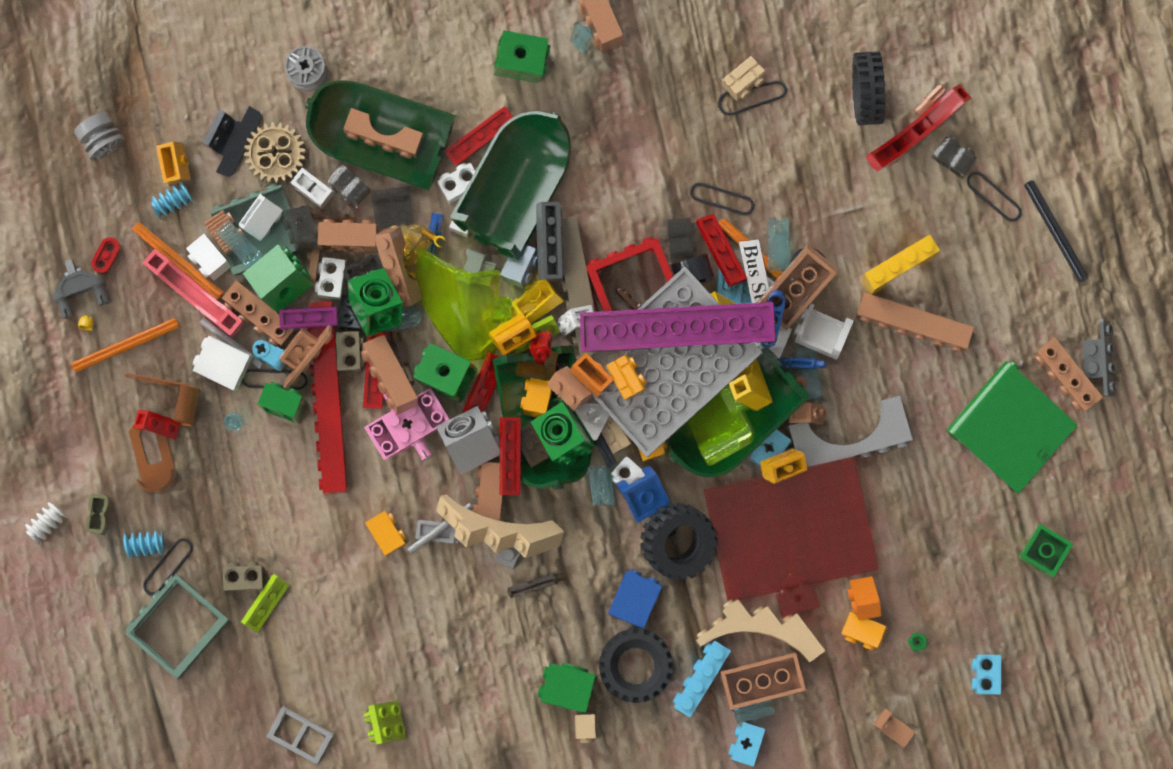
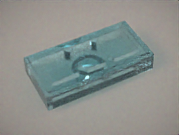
(753, 712)

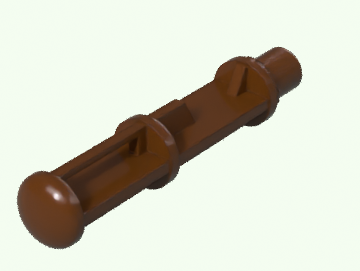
(325, 214)
(402, 359)

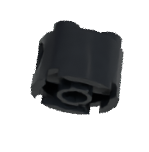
(698, 266)

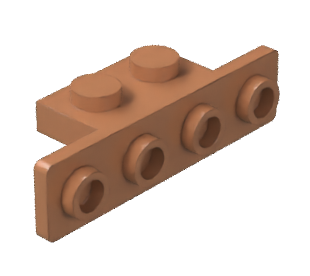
(301, 351)

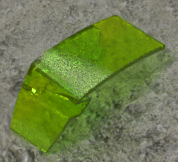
(721, 427)

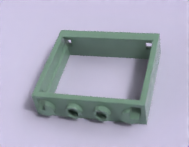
(200, 647)

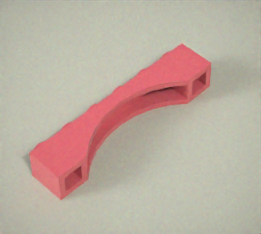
(193, 293)

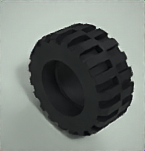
(695, 557)

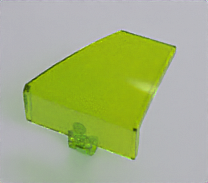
(462, 304)

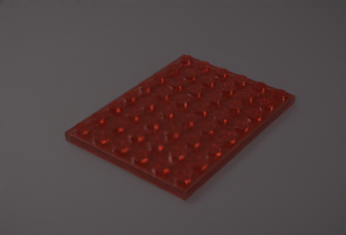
(791, 530)

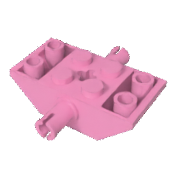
(393, 439)

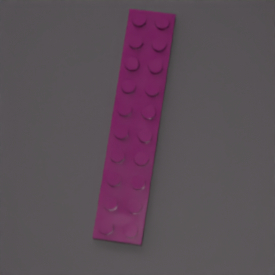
(677, 327)

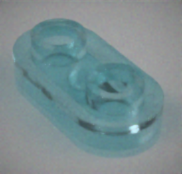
(408, 321)

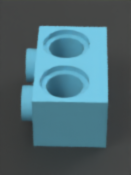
(992, 674)

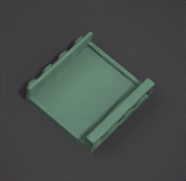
(277, 234)

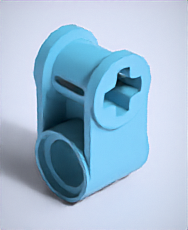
(271, 356)

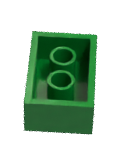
(282, 403)

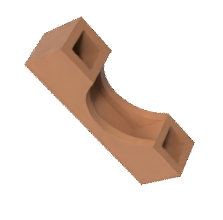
(406, 141)
(390, 247)

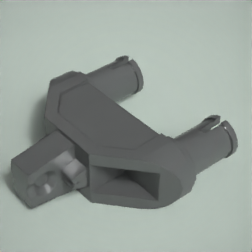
(76, 283)

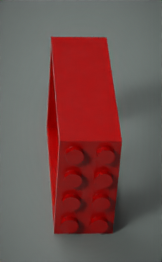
(614, 258)

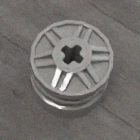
(310, 78)
(99, 135)

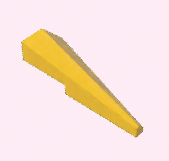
(536, 300)

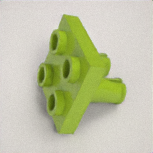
(386, 722)

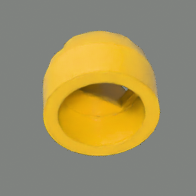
(86, 323)

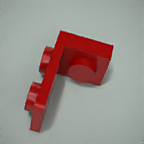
(541, 346)
(157, 424)

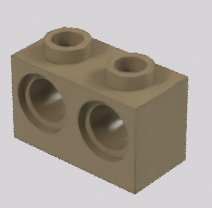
(345, 352)
(243, 582)

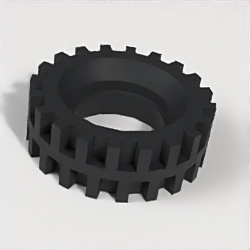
(868, 88)
(636, 639)

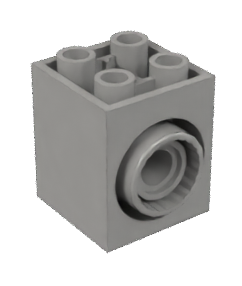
(469, 439)

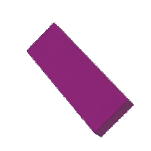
(308, 318)

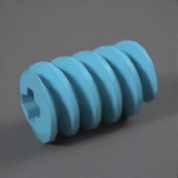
(170, 200)
(144, 545)

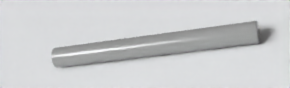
(228, 340)
(432, 534)

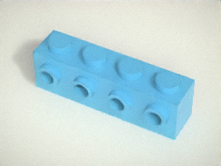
(702, 678)

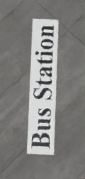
(755, 272)

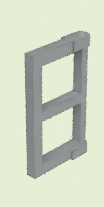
(329, 735)

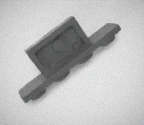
(1098, 359)

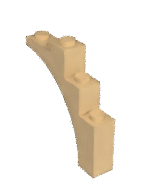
(499, 535)
(737, 620)

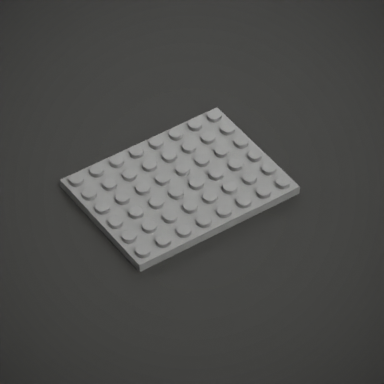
(676, 377)

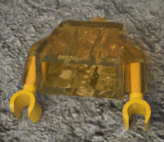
(416, 237)

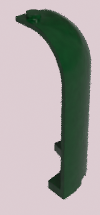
(388, 116)
(513, 176)
(510, 393)
(786, 398)

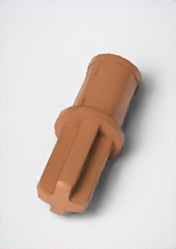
(929, 100)

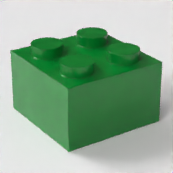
(1045, 551)

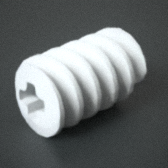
(44, 523)

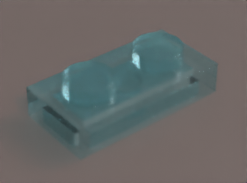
(581, 37)

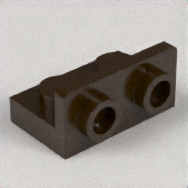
(532, 446)

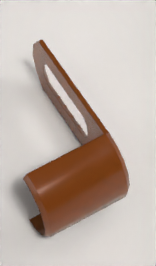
(187, 398)
(157, 477)

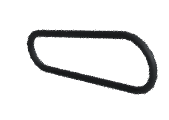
(756, 105)

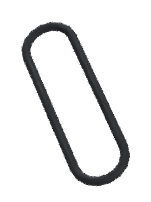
(720, 206)
(1001, 213)
(273, 371)
(161, 561)

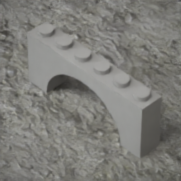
(890, 432)

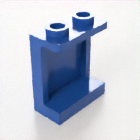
(635, 598)

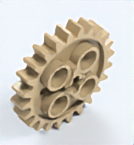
(274, 136)

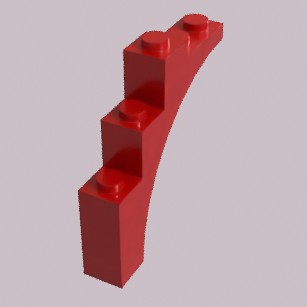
(919, 130)

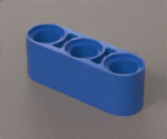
(778, 311)

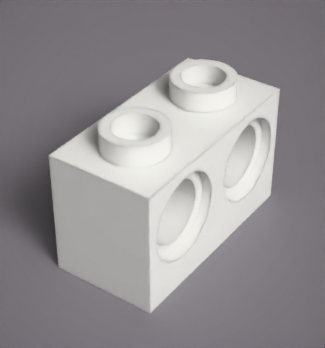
(456, 178)
(312, 188)
(336, 278)
(635, 471)

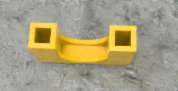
(913, 256)

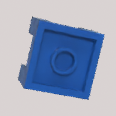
(644, 495)

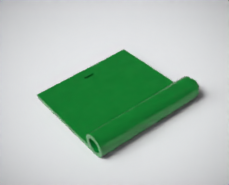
(1011, 425)

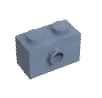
(520, 271)

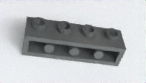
(549, 240)

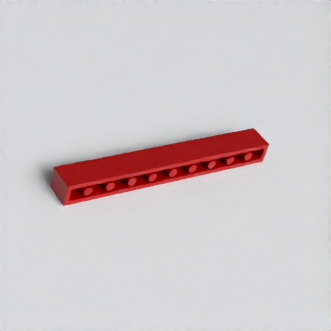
(328, 413)

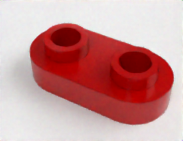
(103, 255)

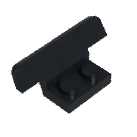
(229, 137)

